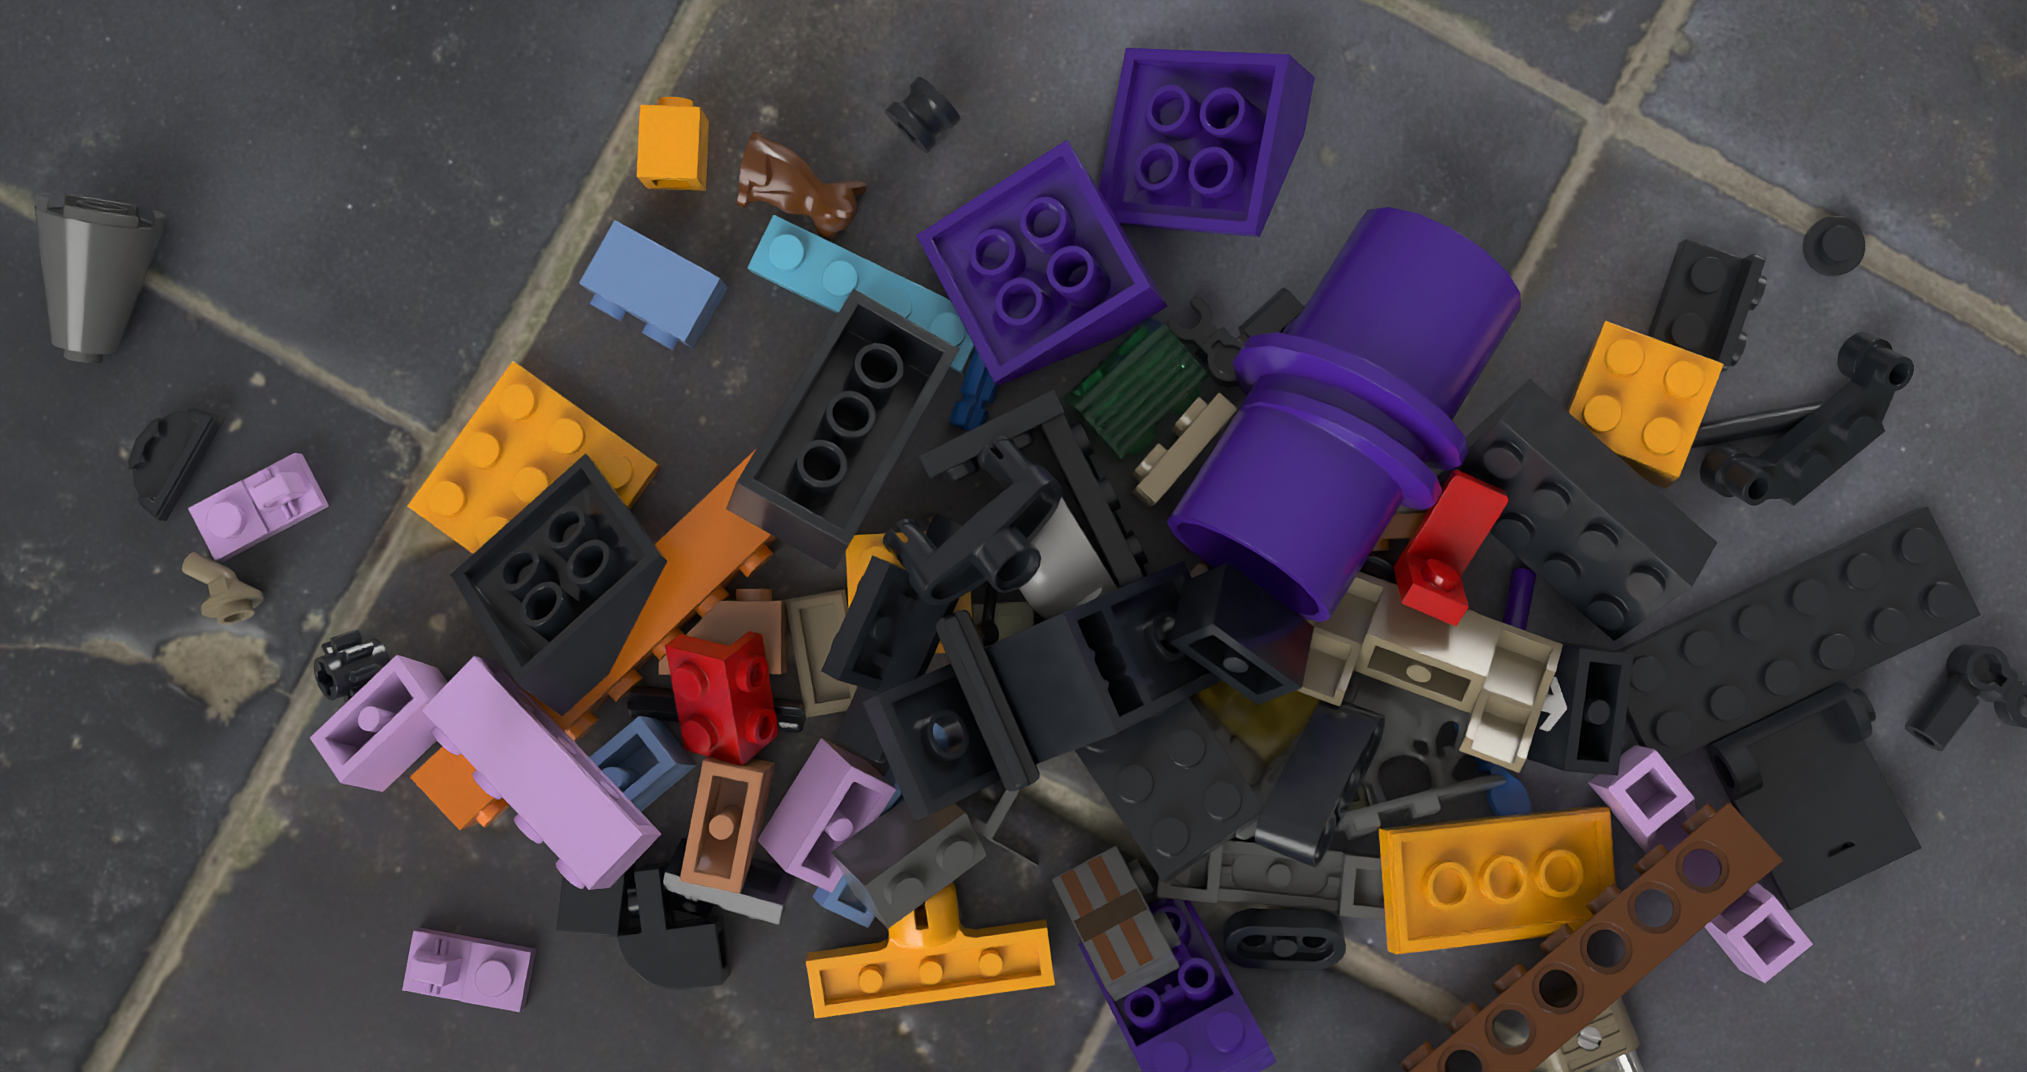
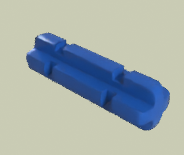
(977, 391)

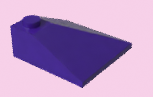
(1203, 138)
(1040, 267)

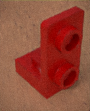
(1444, 545)

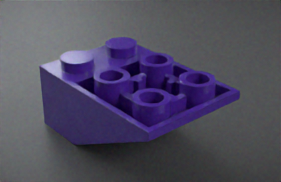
(1193, 1014)

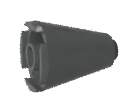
(93, 270)

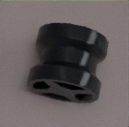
(923, 114)

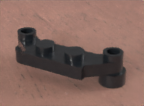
(1823, 438)

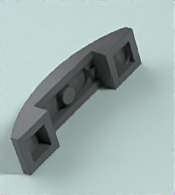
(1255, 875)

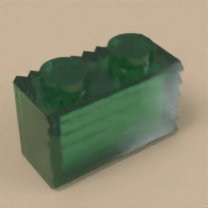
(1137, 389)

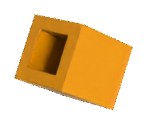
(672, 145)

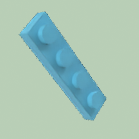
(829, 274)

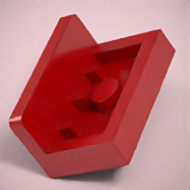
(722, 696)

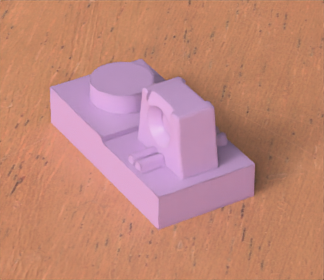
(258, 507)
(469, 969)

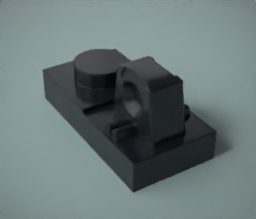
(762, 896)

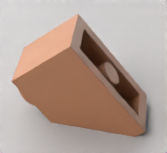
(749, 612)
(726, 823)

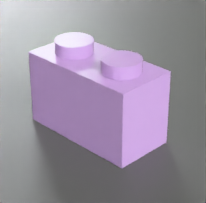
(382, 725)
(822, 810)

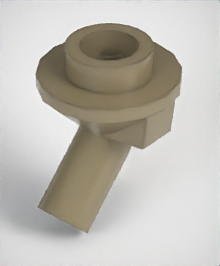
(229, 598)

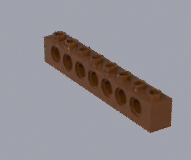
(1743, 862)

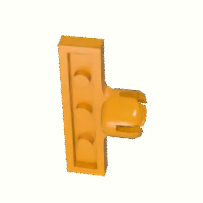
(930, 961)

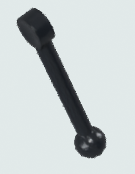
(987, 629)

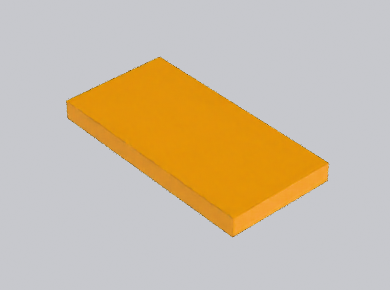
(1493, 877)

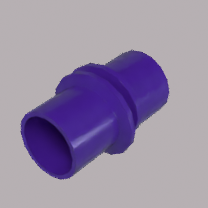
(1349, 410)

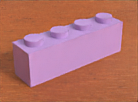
(539, 774)

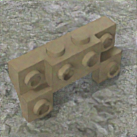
(1474, 667)

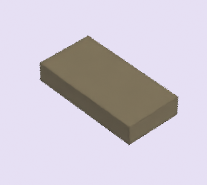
(813, 626)

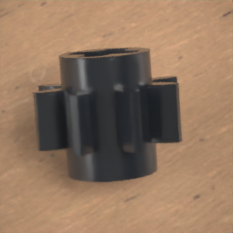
(348, 664)

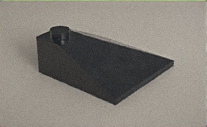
(563, 585)

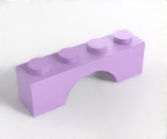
(1652, 808)

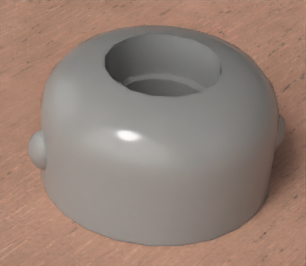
(1068, 568)

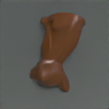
(784, 180)

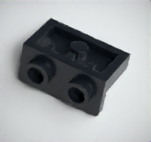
(1708, 301)

